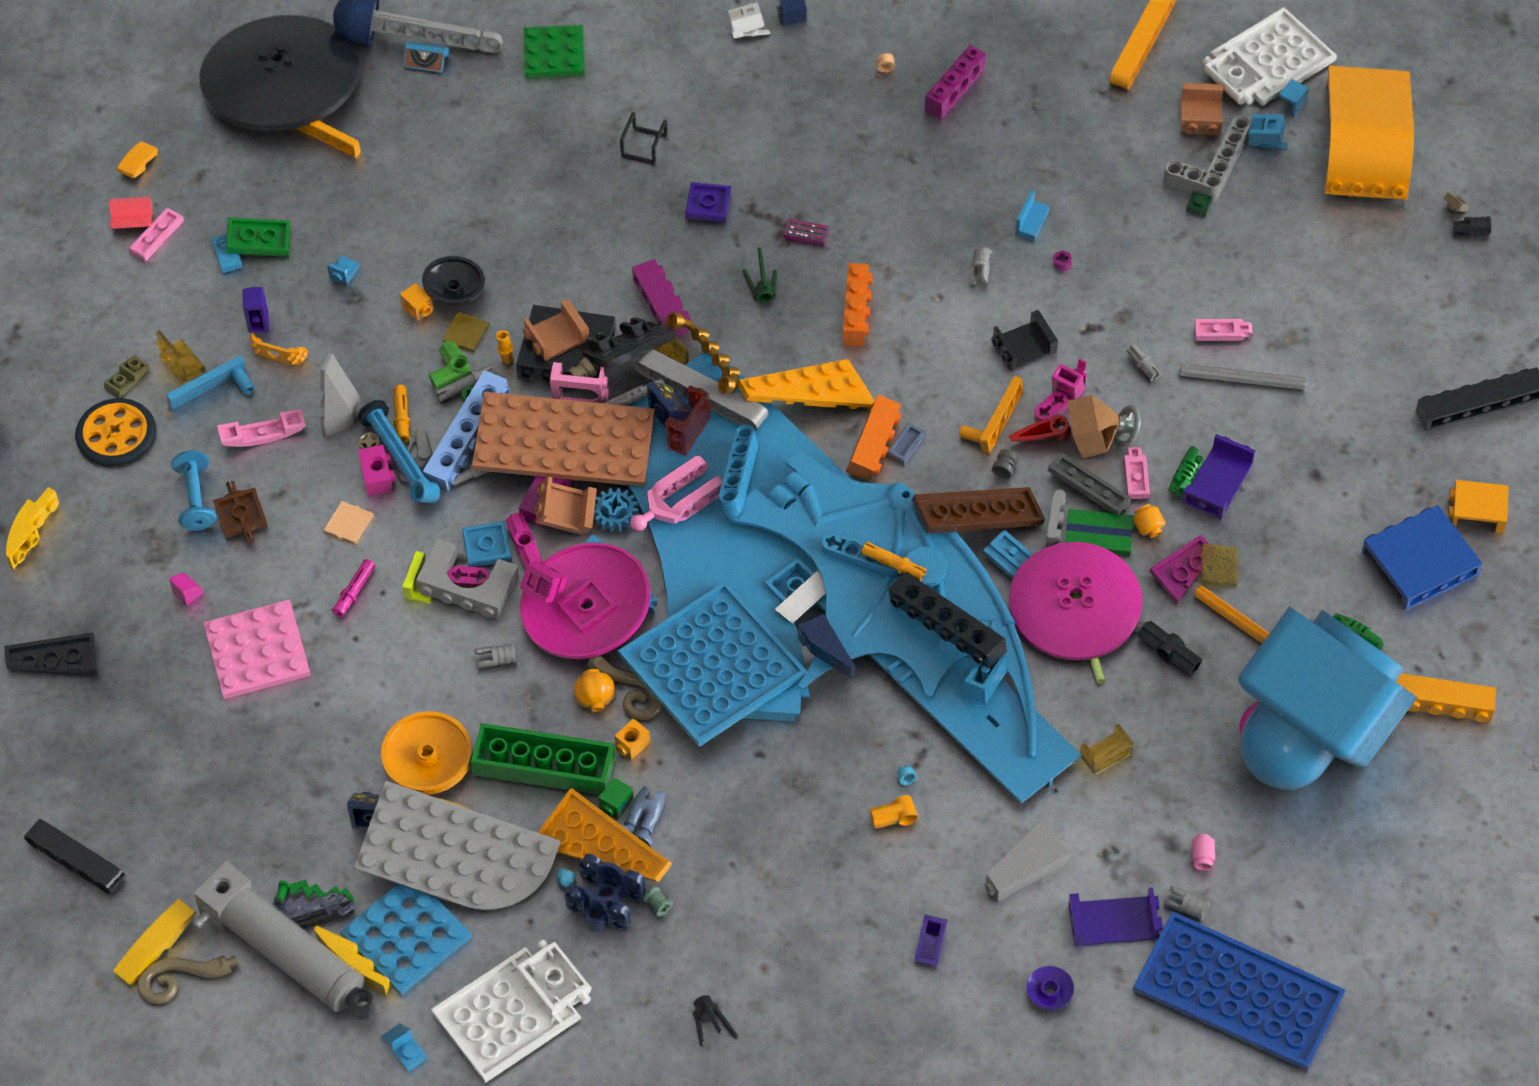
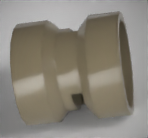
(584, 369)

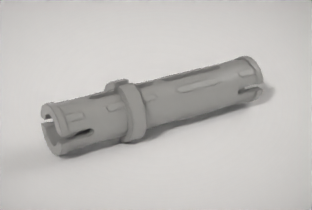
(459, 385)

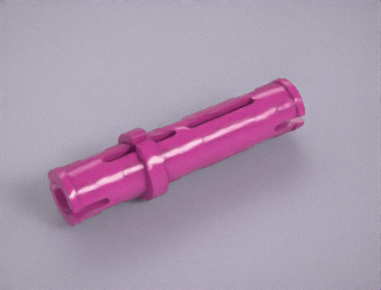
(349, 595)

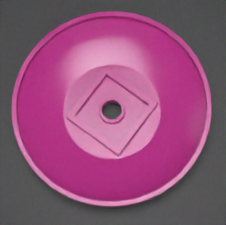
(595, 575)
(1071, 626)

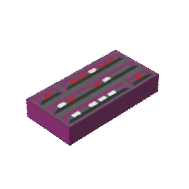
(806, 232)

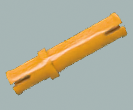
(401, 420)
(889, 559)

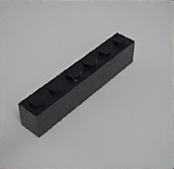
(1479, 399)

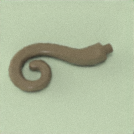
(629, 677)
(209, 969)

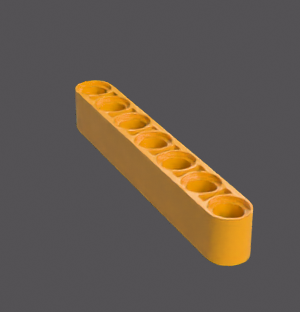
(1140, 42)

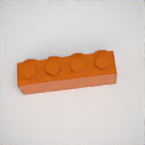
(856, 306)
(873, 438)

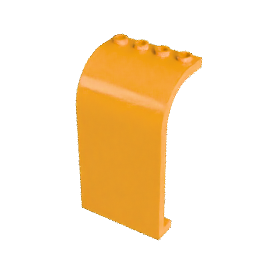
(1369, 132)

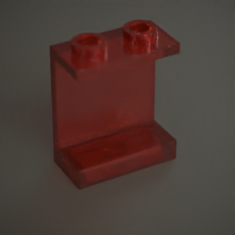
(682, 435)

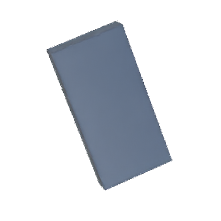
(906, 443)

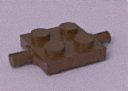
(240, 512)

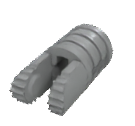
(980, 265)
(501, 655)
(1191, 904)

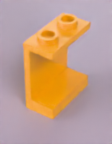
(1479, 503)

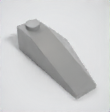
(339, 398)

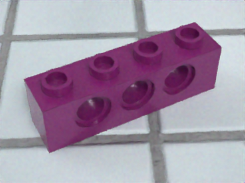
(955, 82)

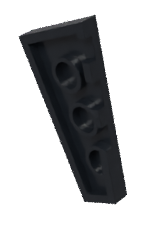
(59, 654)

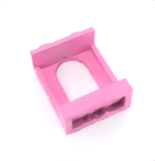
(559, 381)

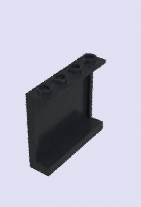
(533, 366)

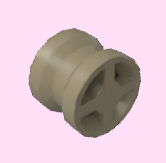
(367, 440)

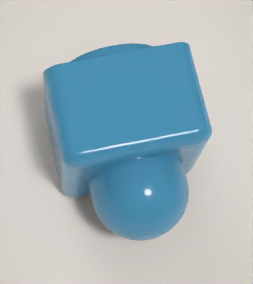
(1319, 700)

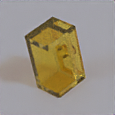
(1107, 751)

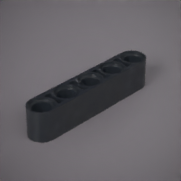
(74, 856)

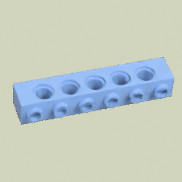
(457, 437)

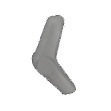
(424, 451)

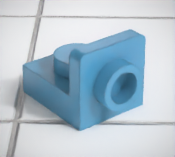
(343, 270)

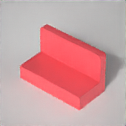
(130, 212)

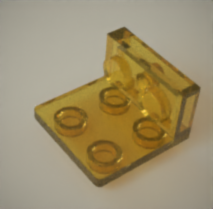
(179, 357)

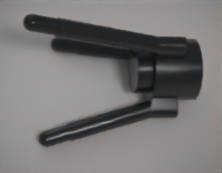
(706, 1010)

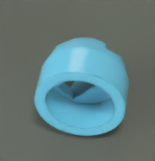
(906, 775)
(565, 877)

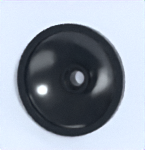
(453, 280)

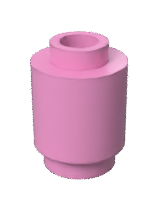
(1203, 852)

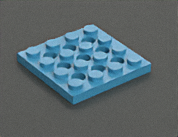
(422, 934)

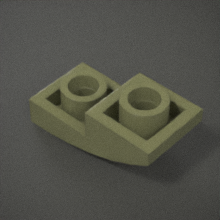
(128, 376)

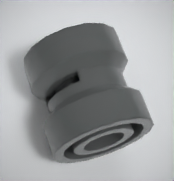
(1004, 465)

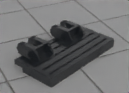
(635, 340)

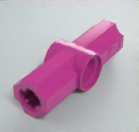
(521, 534)

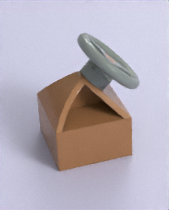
(1097, 424)

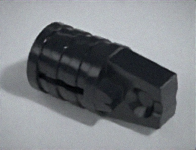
(1473, 225)

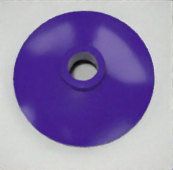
(1050, 978)

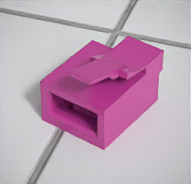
(1070, 381)
(542, 581)

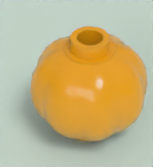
(594, 690)

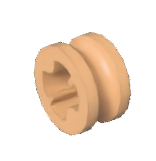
(885, 63)

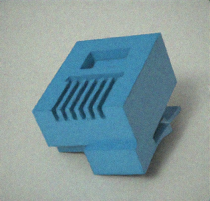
(1267, 131)

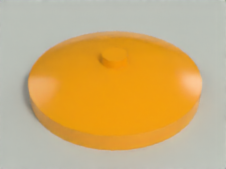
(426, 752)

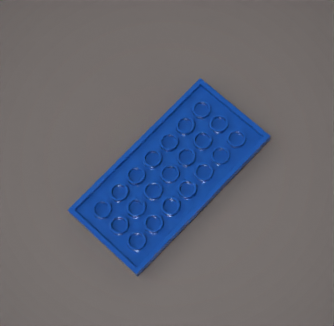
(1239, 990)

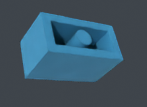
(983, 681)

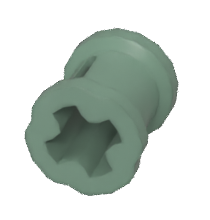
(657, 901)

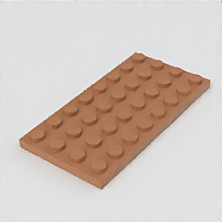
(563, 439)

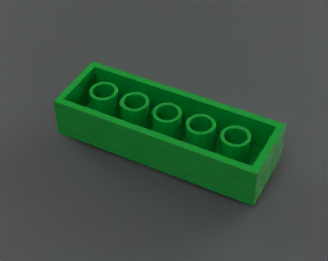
(543, 759)

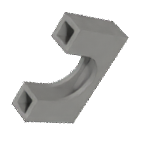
(486, 599)

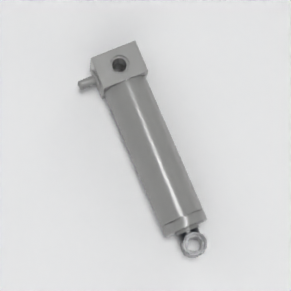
(231, 903)

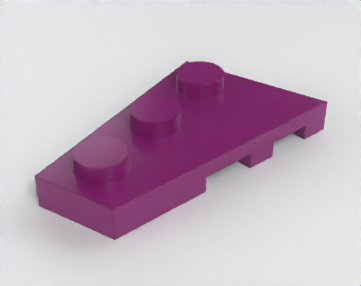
(1179, 569)

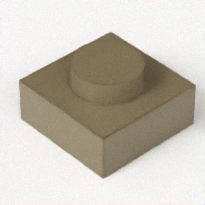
(1456, 203)

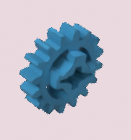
(615, 509)

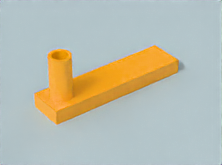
(332, 137)
(998, 420)

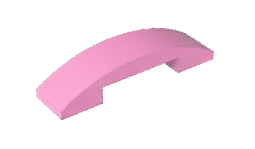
(262, 432)

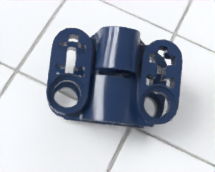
(612, 911)

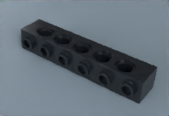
(947, 620)

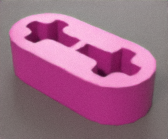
(1048, 406)
(468, 576)

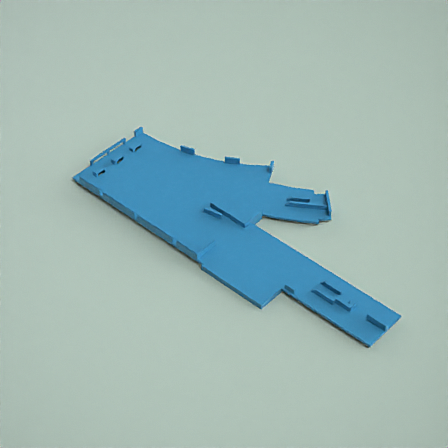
(769, 568)

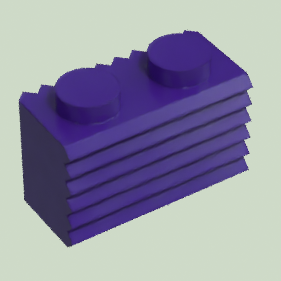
(255, 310)

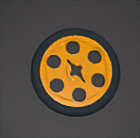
(124, 453)

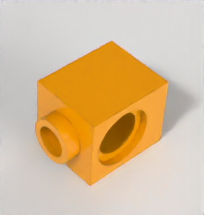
(416, 302)
(634, 731)

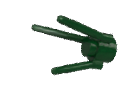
(764, 290)

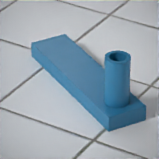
(232, 369)

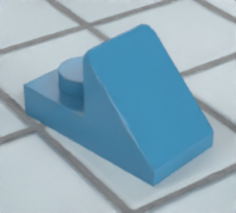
(404, 1047)

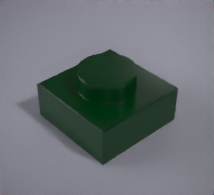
(1199, 204)

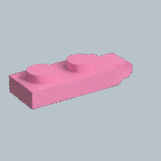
(1222, 329)
(1136, 474)

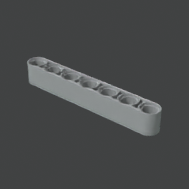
(680, 377)

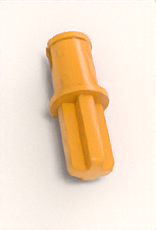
(504, 347)

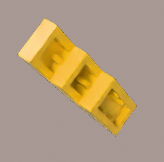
(154, 941)
(349, 953)

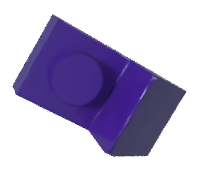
(931, 939)

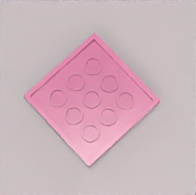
(256, 649)

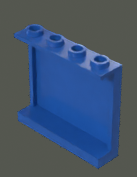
(1423, 556)

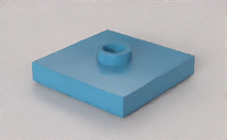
(486, 544)

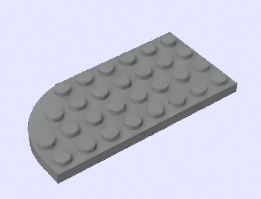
(453, 851)

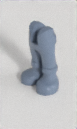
(651, 810)

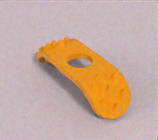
(288, 356)

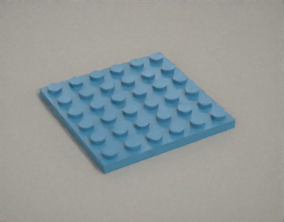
(712, 663)

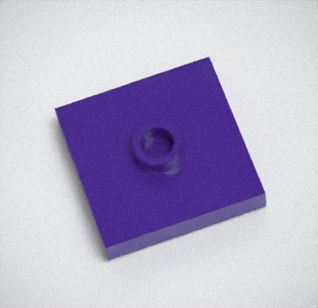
(708, 202)

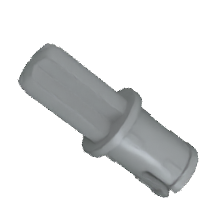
(1143, 362)

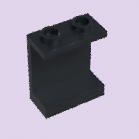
(1026, 342)

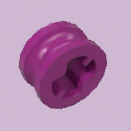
(1062, 255)

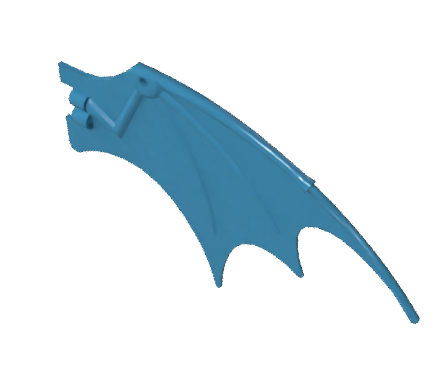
(858, 598)

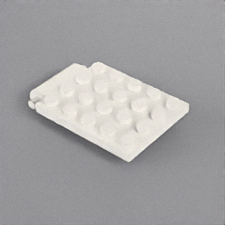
(1267, 58)
(513, 1008)

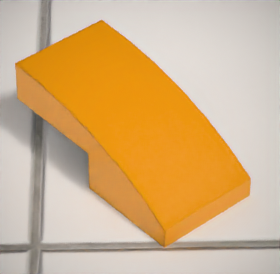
(136, 159)

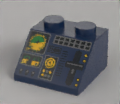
(667, 402)
(361, 809)

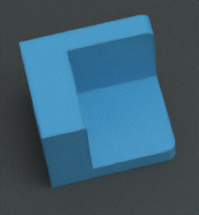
(1296, 94)

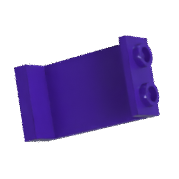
(1219, 477)
(1114, 919)

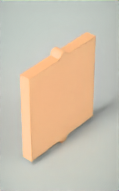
(348, 522)

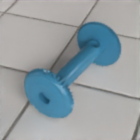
(190, 464)

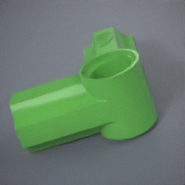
(456, 367)

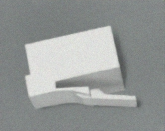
(747, 20)

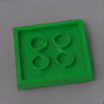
(553, 51)

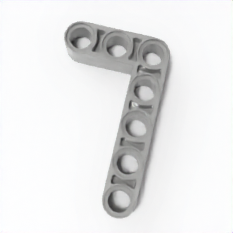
(1210, 182)

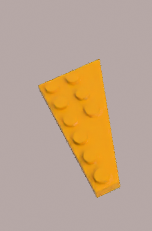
(813, 385)
(590, 831)

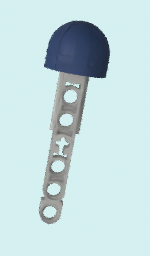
(361, 19)

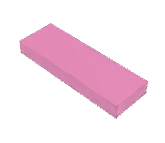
(156, 234)

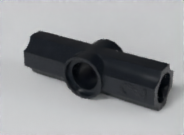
(1170, 647)

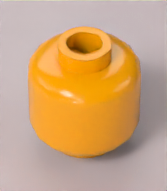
(1149, 521)

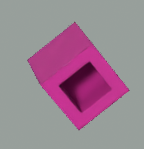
(185, 588)

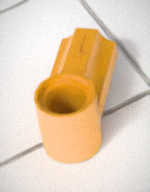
(899, 811)

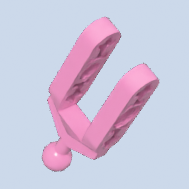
(671, 484)

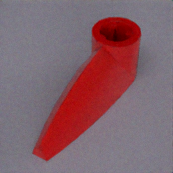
(1043, 430)

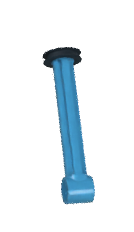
(374, 416)

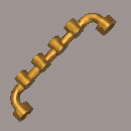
(730, 375)

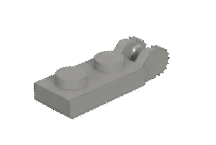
(1056, 517)

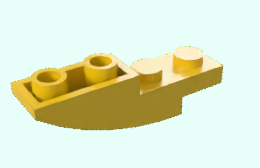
(24, 530)

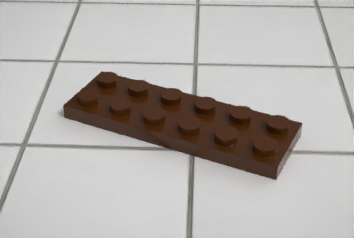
(978, 510)

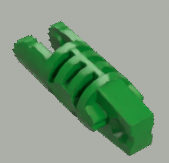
(1186, 471)
(1360, 629)

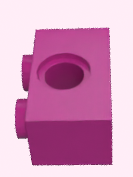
(376, 459)

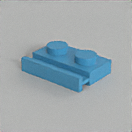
(1007, 553)

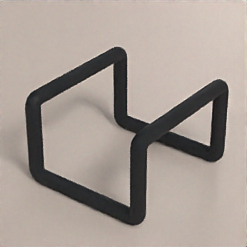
(632, 119)

